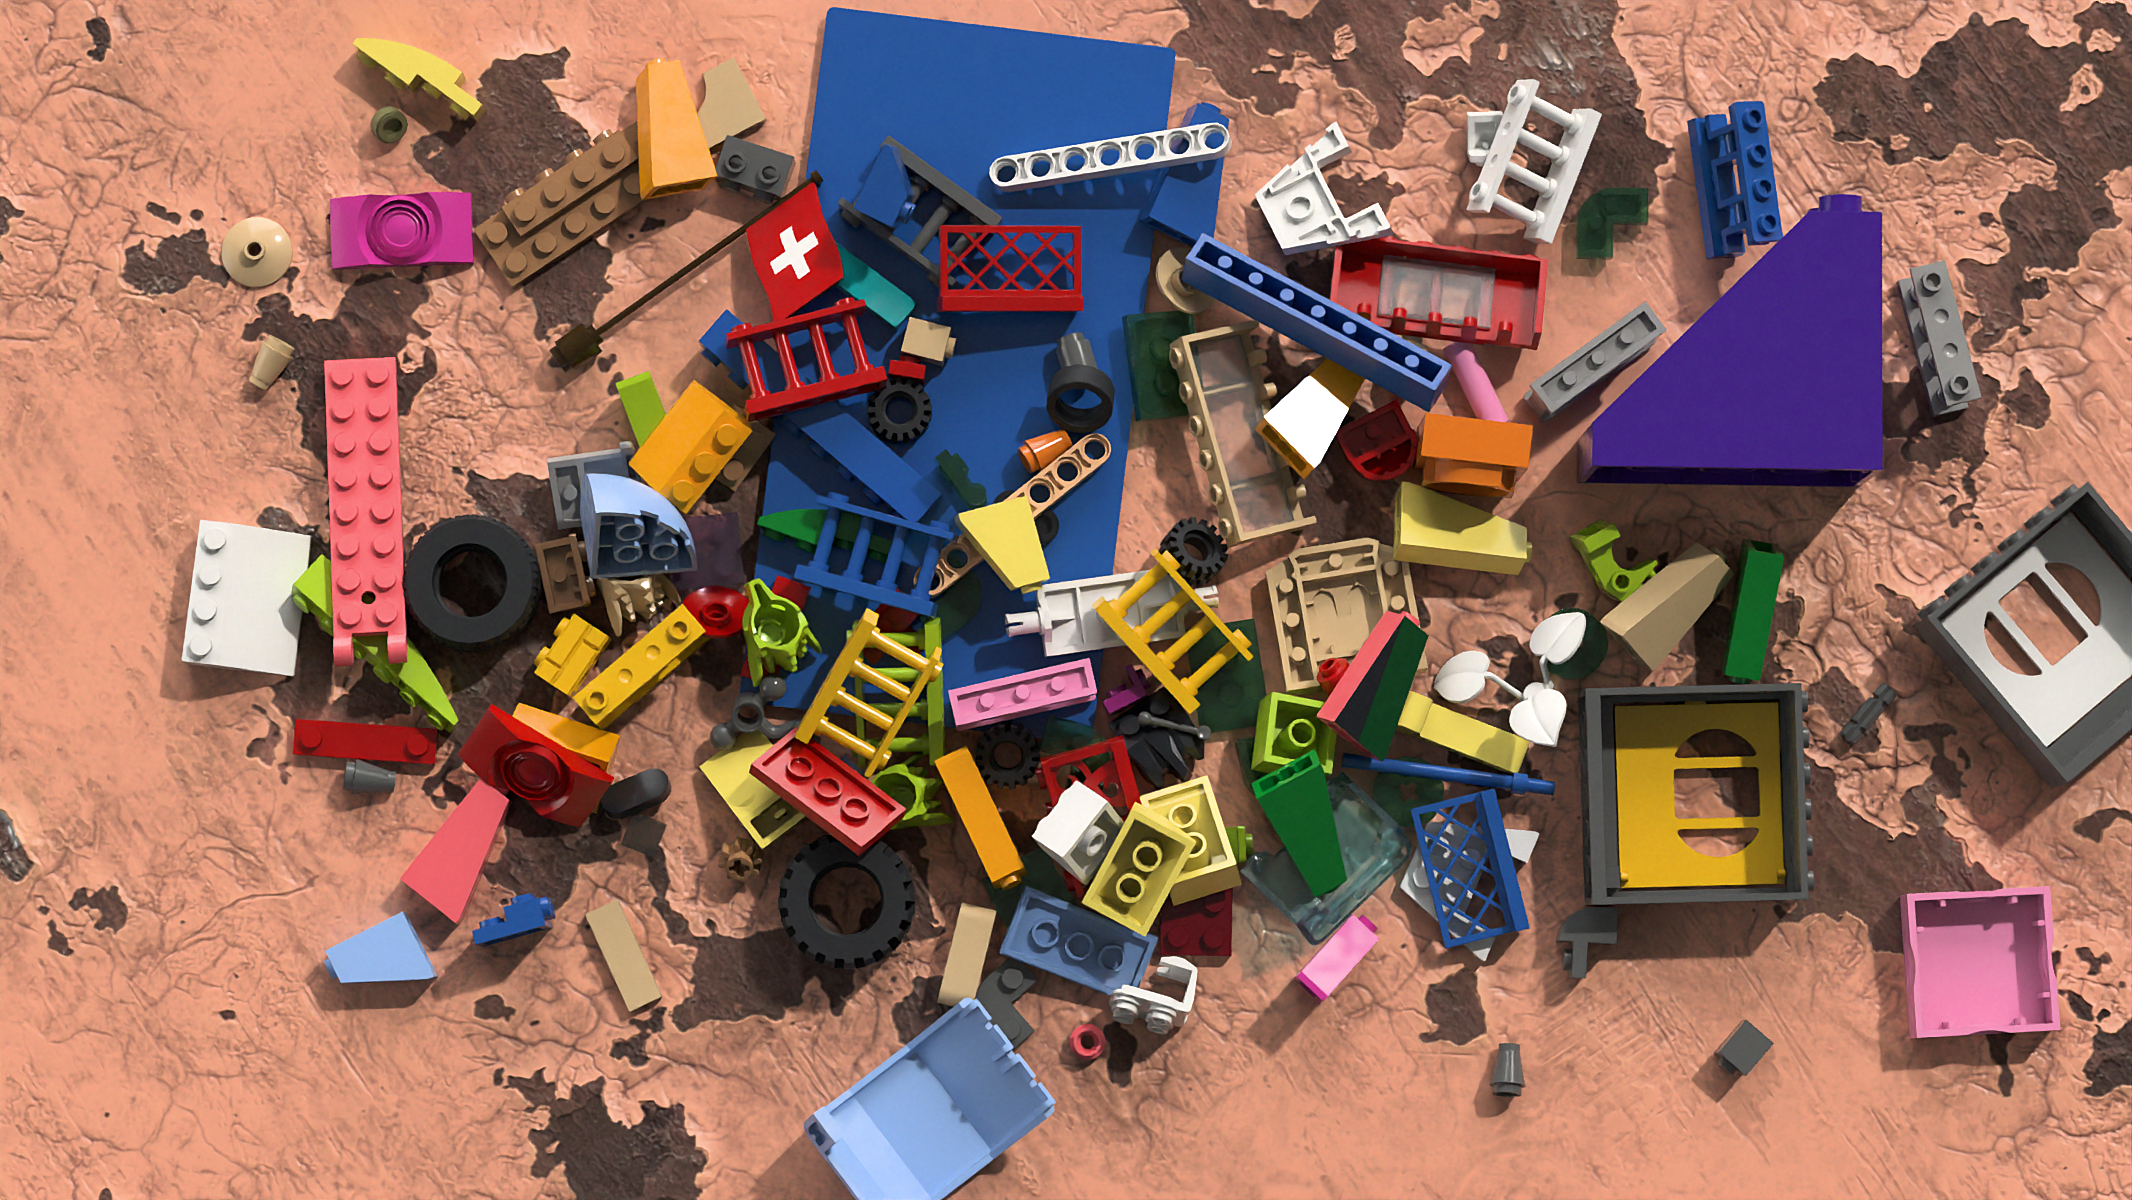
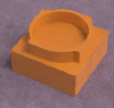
(1472, 455)

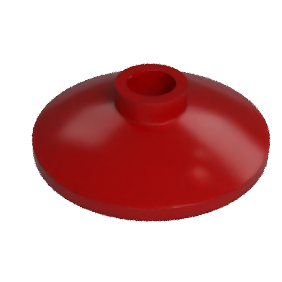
(717, 610)

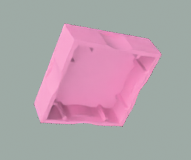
(1979, 962)

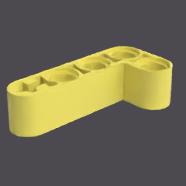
(1461, 734)

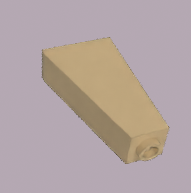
(1668, 605)

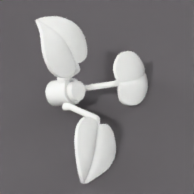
(1540, 707)

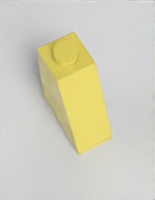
(1008, 542)

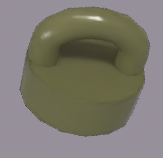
(389, 124)

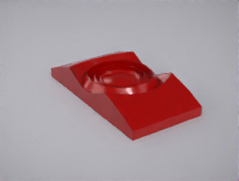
(534, 767)

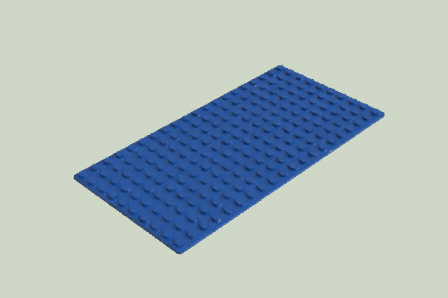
(959, 104)

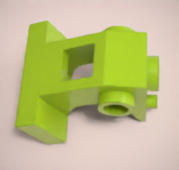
(1595, 546)

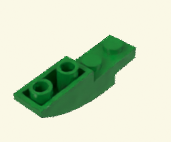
(806, 527)

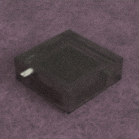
(644, 834)

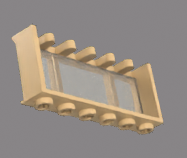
(1225, 405)

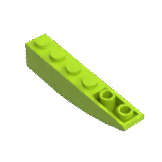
(414, 679)

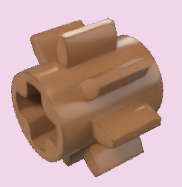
(741, 859)

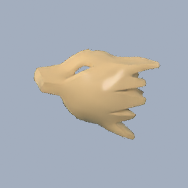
(635, 593)

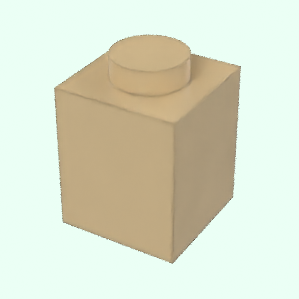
(928, 341)

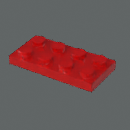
(827, 791)

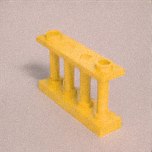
(1139, 636)
(851, 664)
(641, 667)

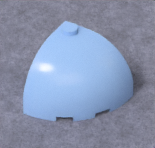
(632, 529)

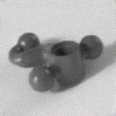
(771, 688)

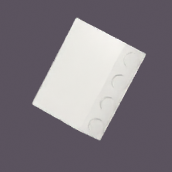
(243, 598)

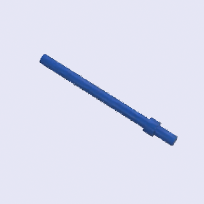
(1517, 783)

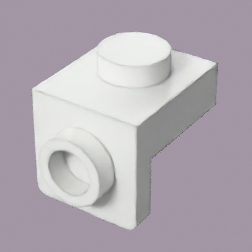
(1481, 133)

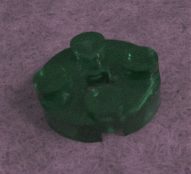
(1589, 655)
(1387, 795)

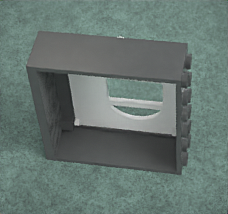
(2043, 706)

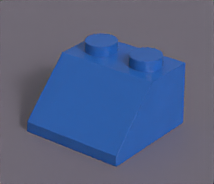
(887, 191)

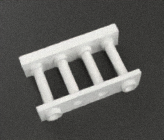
(1565, 159)

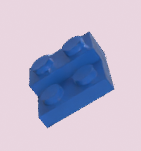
(523, 917)

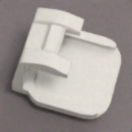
(1157, 1010)

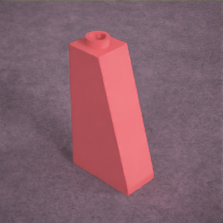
(458, 853)

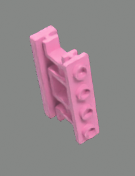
(1023, 694)

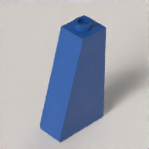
(1188, 194)

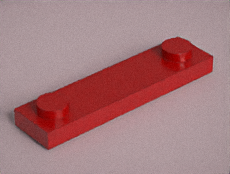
(365, 741)

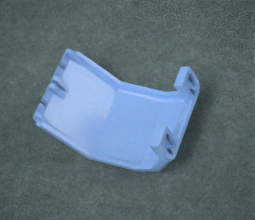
(931, 1111)

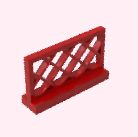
(1010, 300)

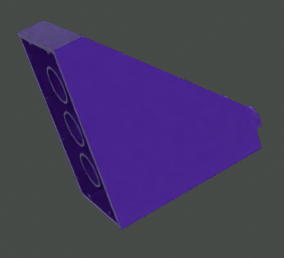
(1770, 378)

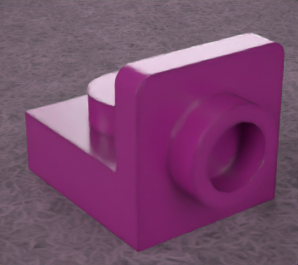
(1123, 698)

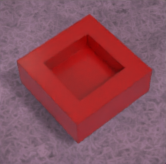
(907, 368)

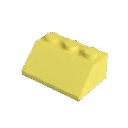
(1139, 869)

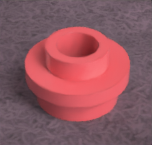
(1096, 1033)

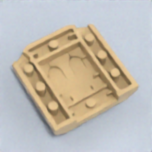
(1330, 603)

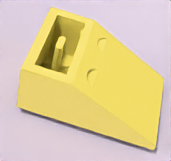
(755, 805)

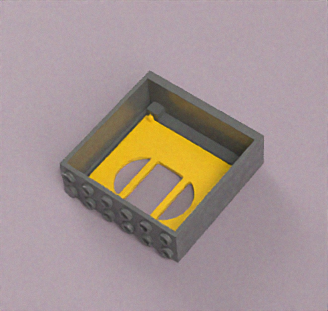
(1645, 766)

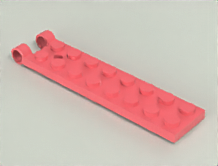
(365, 505)

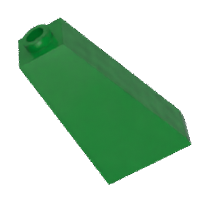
(1752, 610)
(1303, 817)

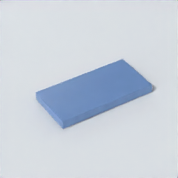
(1076, 943)

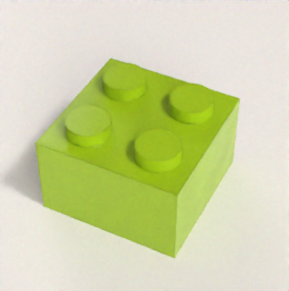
(1288, 730)

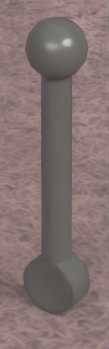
(1202, 732)

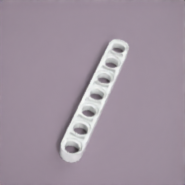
(1127, 161)

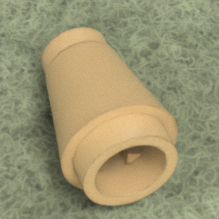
(270, 361)

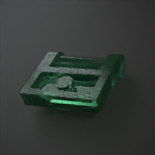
(956, 473)

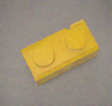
(571, 655)

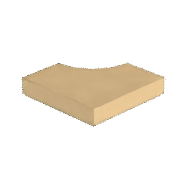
(728, 104)

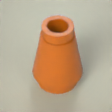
(1043, 450)

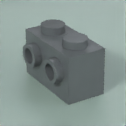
(754, 170)

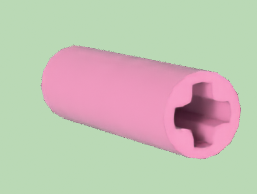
(1475, 382)

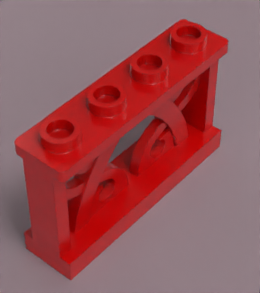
(1116, 770)

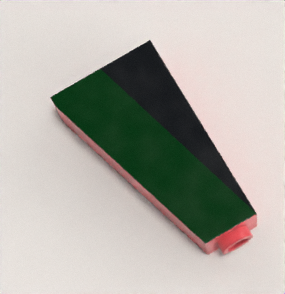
(1376, 685)

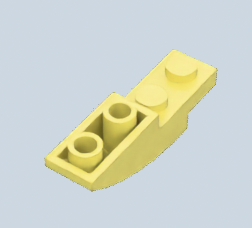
(410, 66)

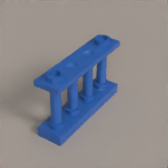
(885, 589)

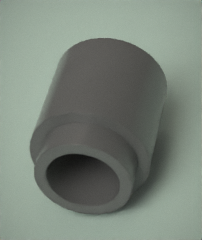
(1075, 350)

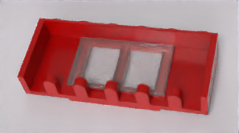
(1442, 291)

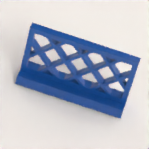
(1500, 860)

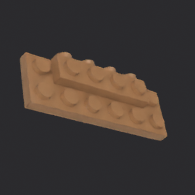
(565, 206)

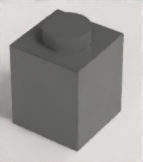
(1742, 1049)

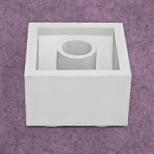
(1079, 831)

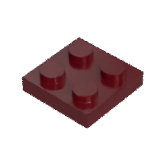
(1197, 926)

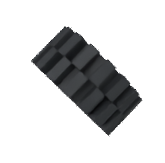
(900, 432)
(1205, 541)
(1007, 776)

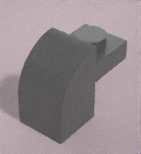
(1582, 928)

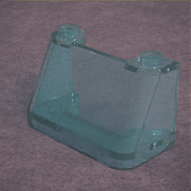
(1371, 852)

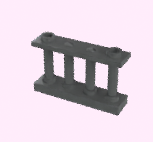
(952, 199)

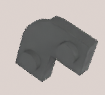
(999, 993)

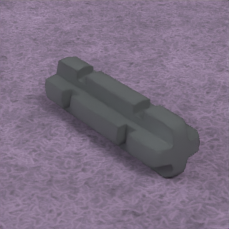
(1867, 714)

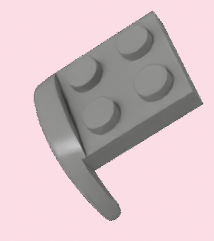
(567, 476)

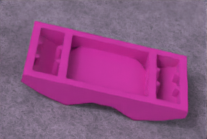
(401, 230)

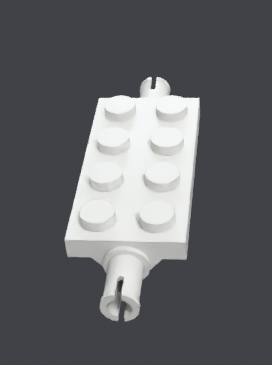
(1073, 626)

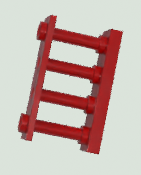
(797, 394)

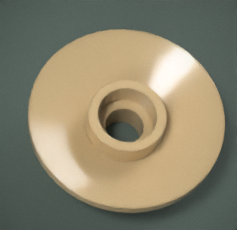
(269, 264)
(1175, 291)

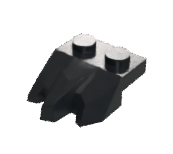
(1156, 748)

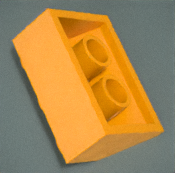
(690, 446)
(586, 741)

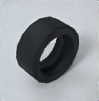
(1080, 419)

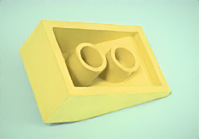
(1211, 861)

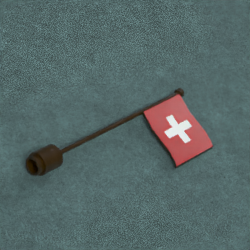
(789, 251)

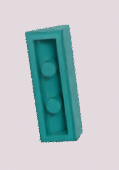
(880, 295)

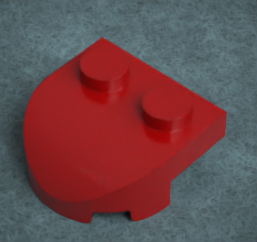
(1379, 443)

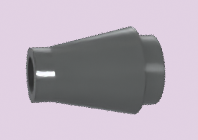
(367, 778)
(1508, 1072)

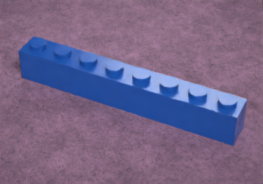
(1316, 322)
(831, 431)

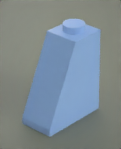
(381, 954)

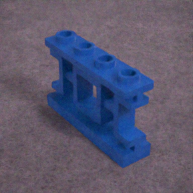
(1714, 153)

